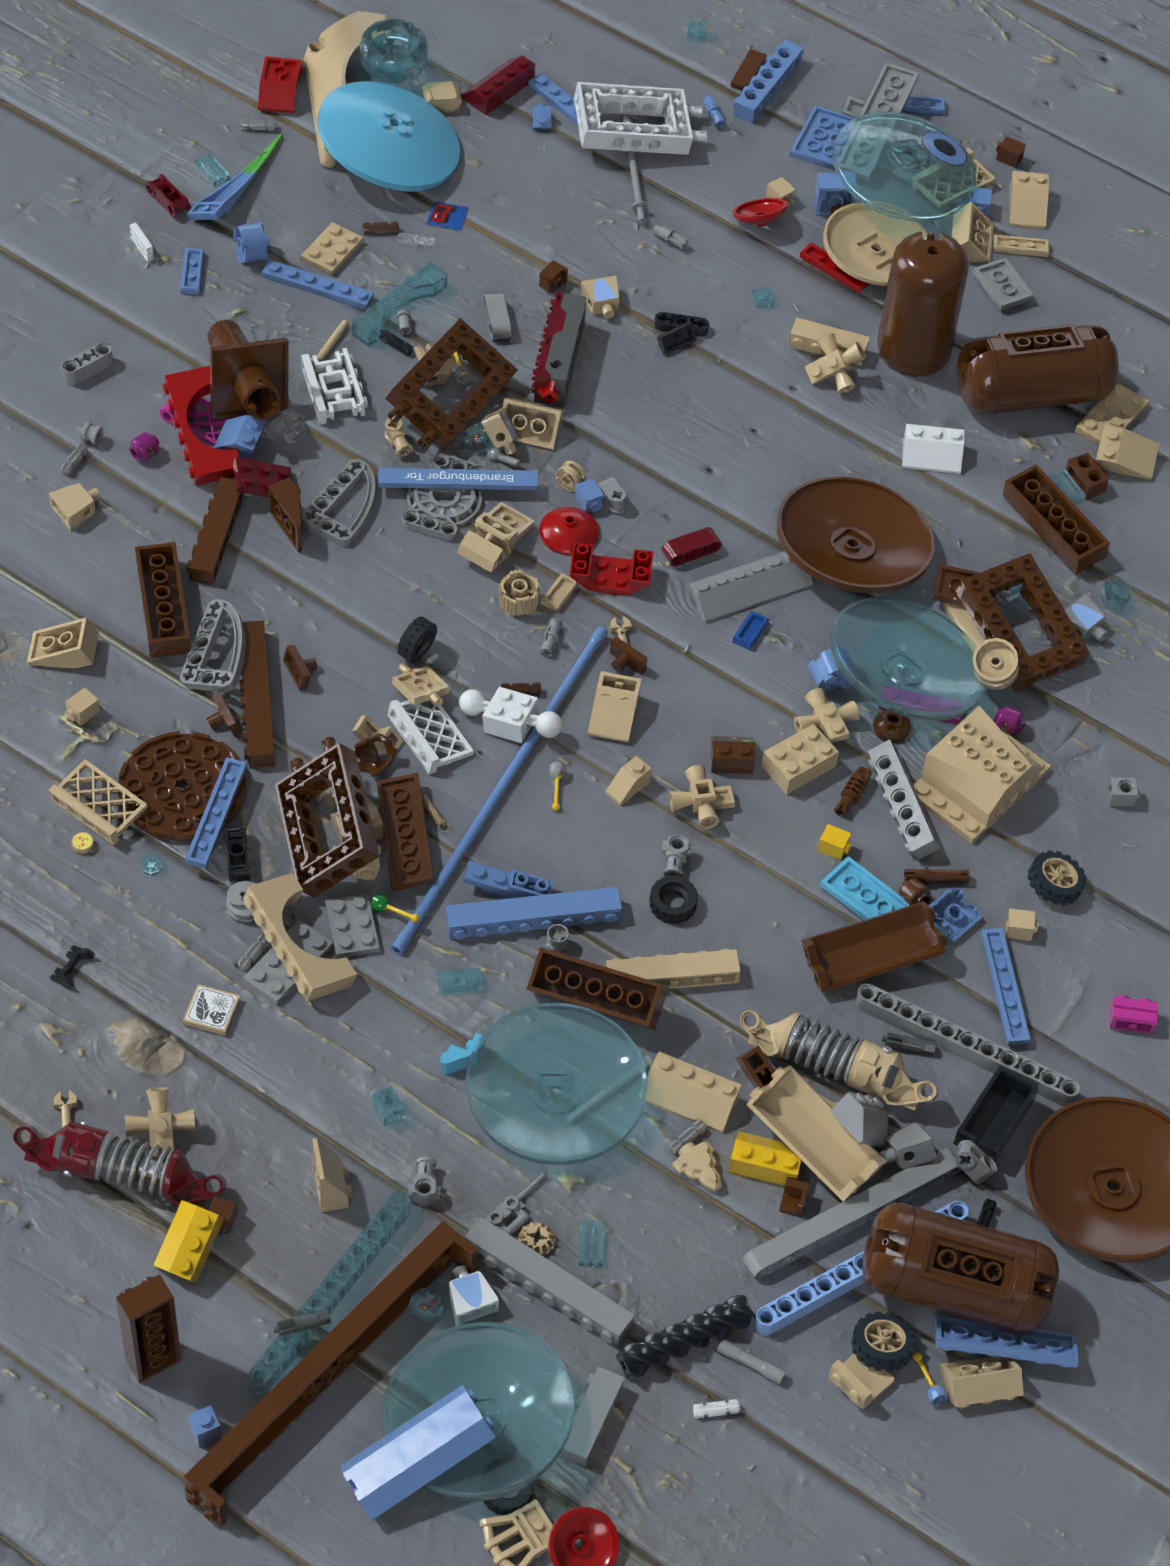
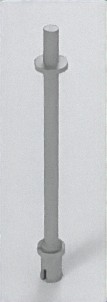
(639, 207)

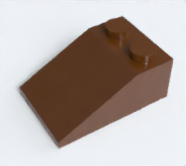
(285, 509)

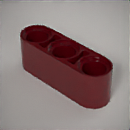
(691, 546)

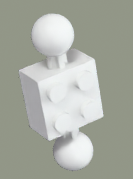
(510, 714)

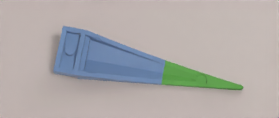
(223, 199)

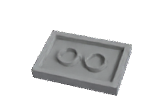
(1003, 284)
(352, 926)

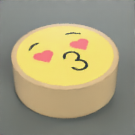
(82, 843)

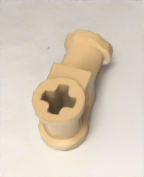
(396, 437)

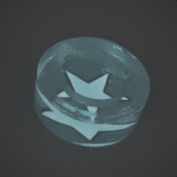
(151, 864)

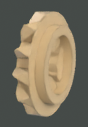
(543, 1246)

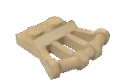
(529, 1523)

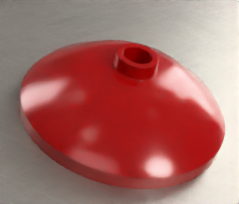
(760, 211)
(568, 526)
(597, 1535)

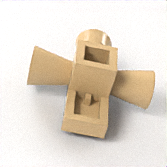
(835, 363)
(827, 717)
(702, 797)
(160, 1121)

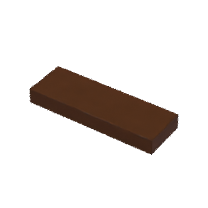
(748, 69)

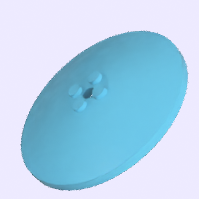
(402, 157)

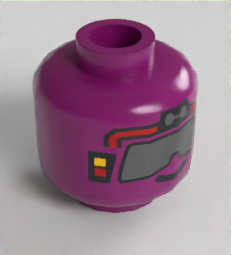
(144, 446)
(1009, 720)

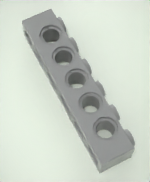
(925, 841)

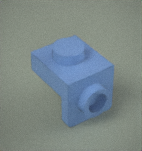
(541, 116)

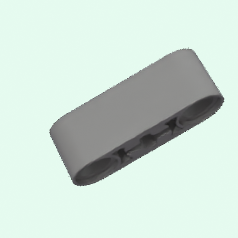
(497, 316)
(87, 363)

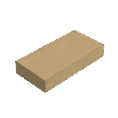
(559, 592)

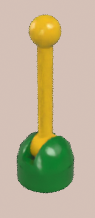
(381, 903)

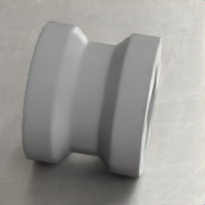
(91, 433)

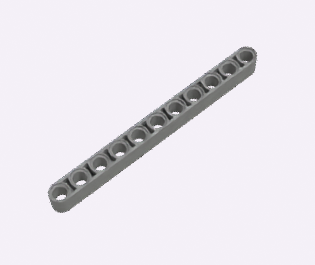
(958, 1037)
(849, 1214)

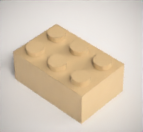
(799, 759)

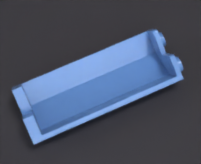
(418, 1451)

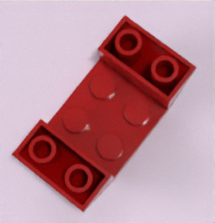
(279, 84)
(610, 573)

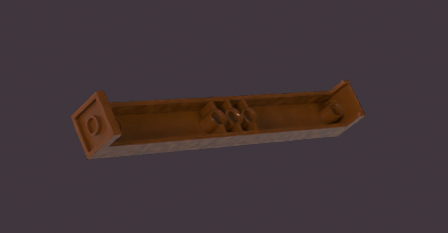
(322, 1367)

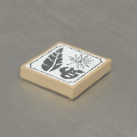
(211, 1009)

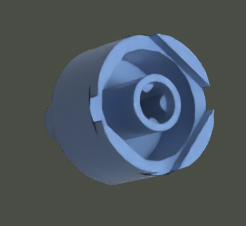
(251, 242)
(827, 673)

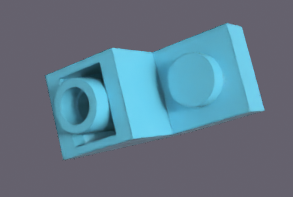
(456, 1057)

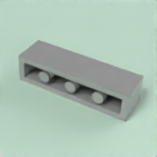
(592, 1415)

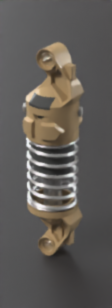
(859, 1062)

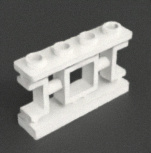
(318, 388)

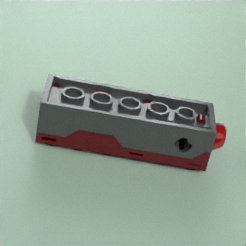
(559, 349)

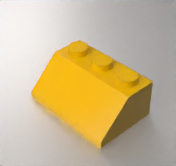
(763, 1159)
(189, 1241)

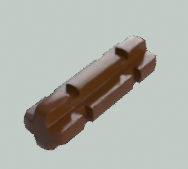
(380, 227)
(524, 688)

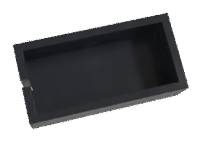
(997, 1112)

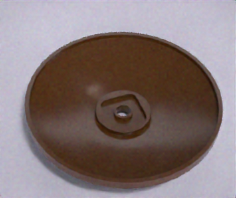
(833, 513)
(1082, 1153)

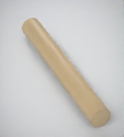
(332, 340)

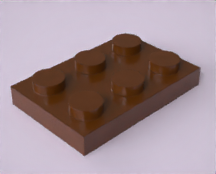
(947, 583)

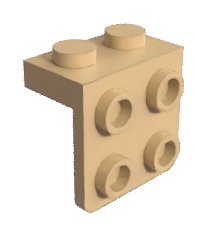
(859, 1381)

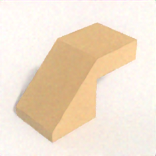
(366, 727)

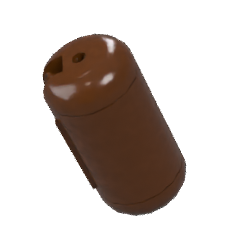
(922, 304)
(1037, 368)
(960, 1268)

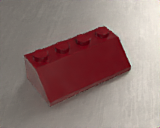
(500, 84)

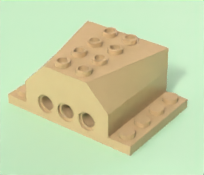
(976, 775)

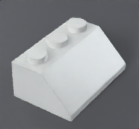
(933, 448)

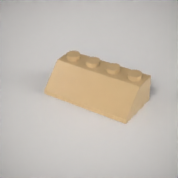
(691, 1092)

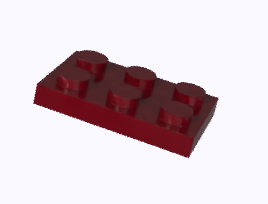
(255, 476)

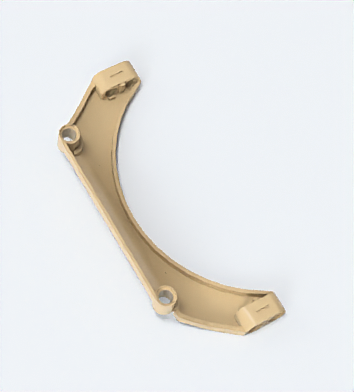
(327, 64)

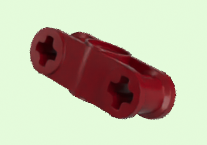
(167, 195)

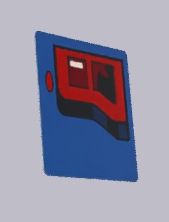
(447, 215)

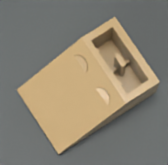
(614, 706)

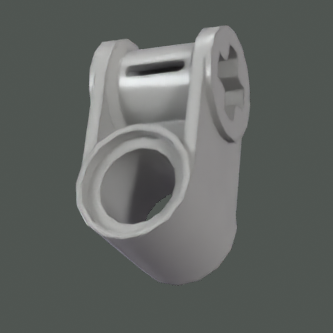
(613, 495)
(974, 1161)

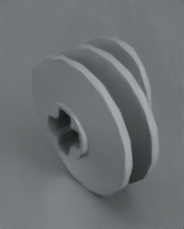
(235, 902)

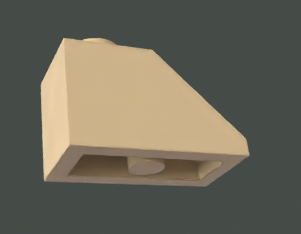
(629, 780)

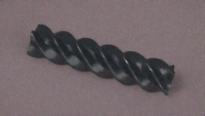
(679, 1337)

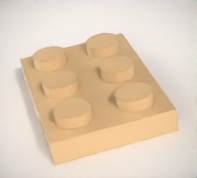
(331, 249)

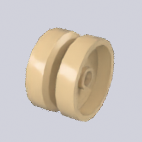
(995, 652)

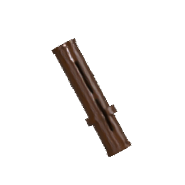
(940, 876)

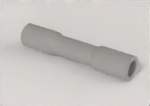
(738, 1354)

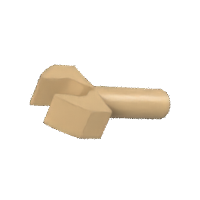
(621, 631)
(65, 1108)

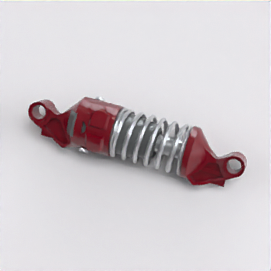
(99, 1154)

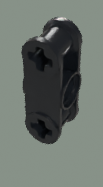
(237, 864)

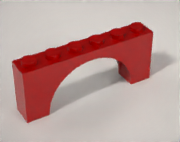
(205, 462)

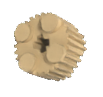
(519, 593)

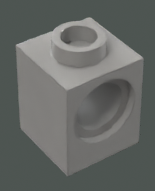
(1123, 792)

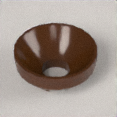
(891, 731)

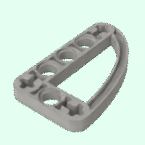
(321, 515)
(199, 670)

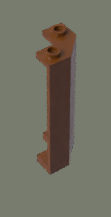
(873, 946)

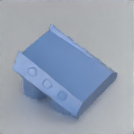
(954, 913)

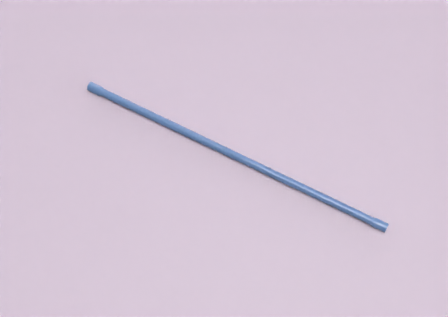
(406, 935)

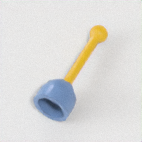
(936, 1393)

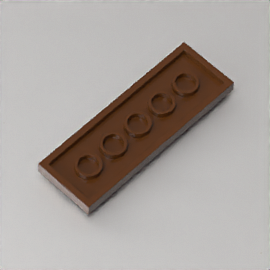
(405, 832)

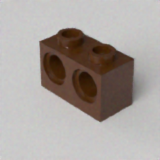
(1087, 475)

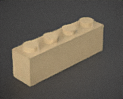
(806, 333)

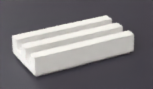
(141, 242)

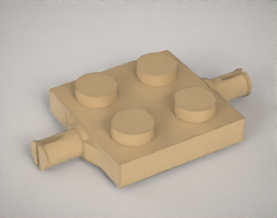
(420, 685)

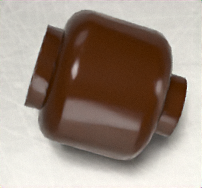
(914, 892)

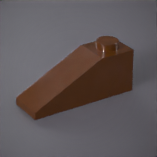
(756, 1067)

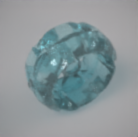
(397, 38)

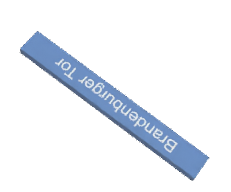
(457, 479)

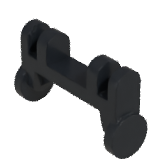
(76, 955)

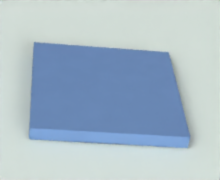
(818, 136)

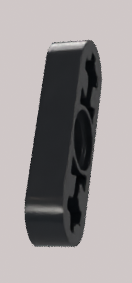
(676, 318)

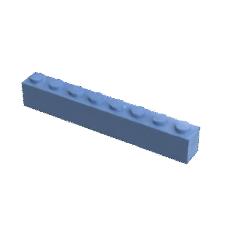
(533, 913)

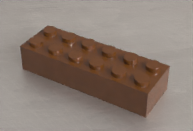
(1056, 519)
(163, 600)
(597, 988)
(149, 1327)

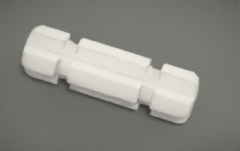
(716, 1408)

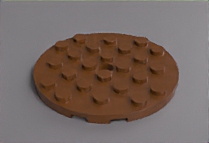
(163, 764)

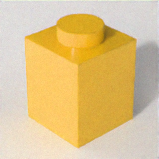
(835, 842)

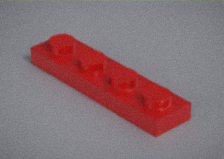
(820, 259)

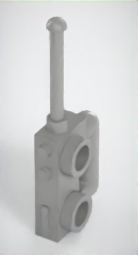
(512, 1206)

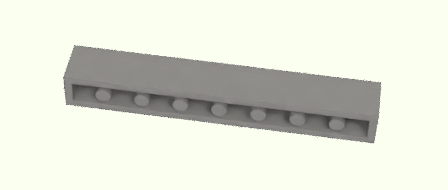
(550, 1282)

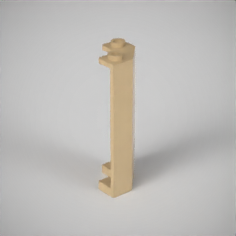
(814, 1133)

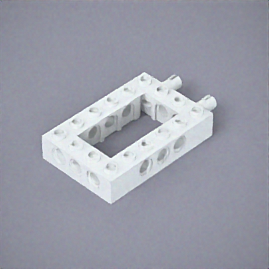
(670, 103)

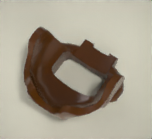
(369, 757)

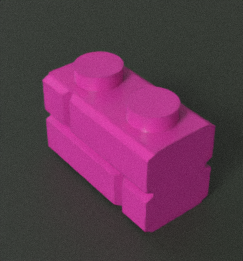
(1133, 1014)

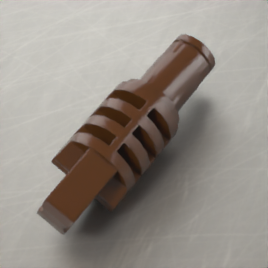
(853, 790)

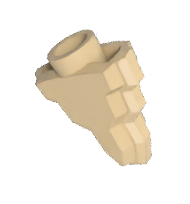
(698, 1164)

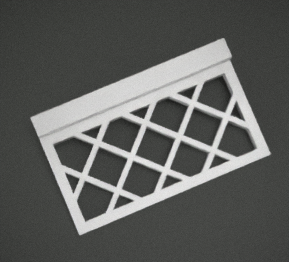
(416, 736)

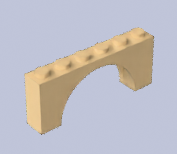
(312, 974)

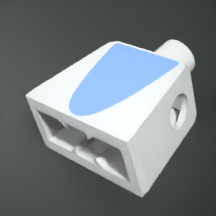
(471, 1296)

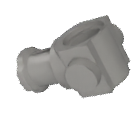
(676, 857)
(424, 1181)

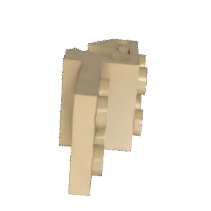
(494, 536)

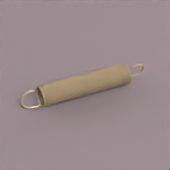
(434, 813)

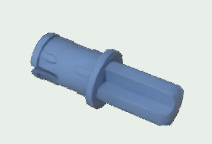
(714, 111)

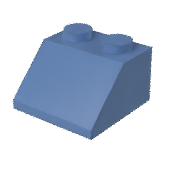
(241, 434)

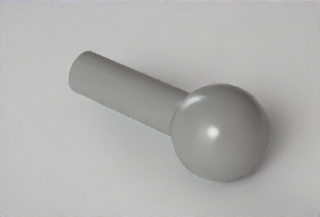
(496, 455)

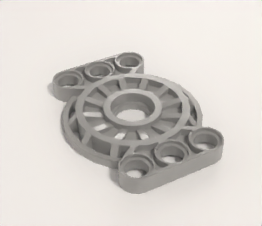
(442, 515)

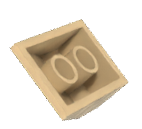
(1028, 199)
(1126, 452)
(64, 645)
(330, 1178)

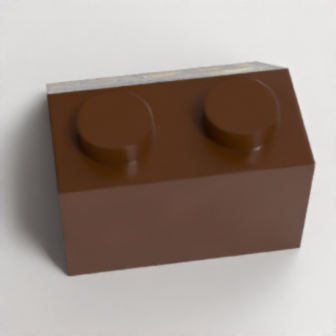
(732, 755)

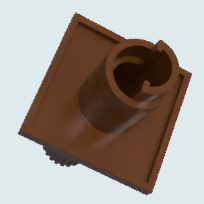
(246, 374)

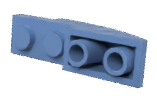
(506, 884)

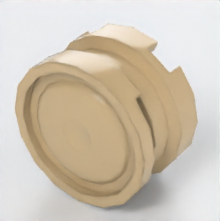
(570, 475)

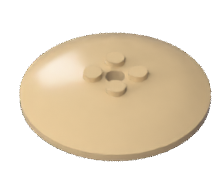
(856, 232)

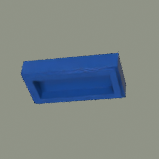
(750, 630)

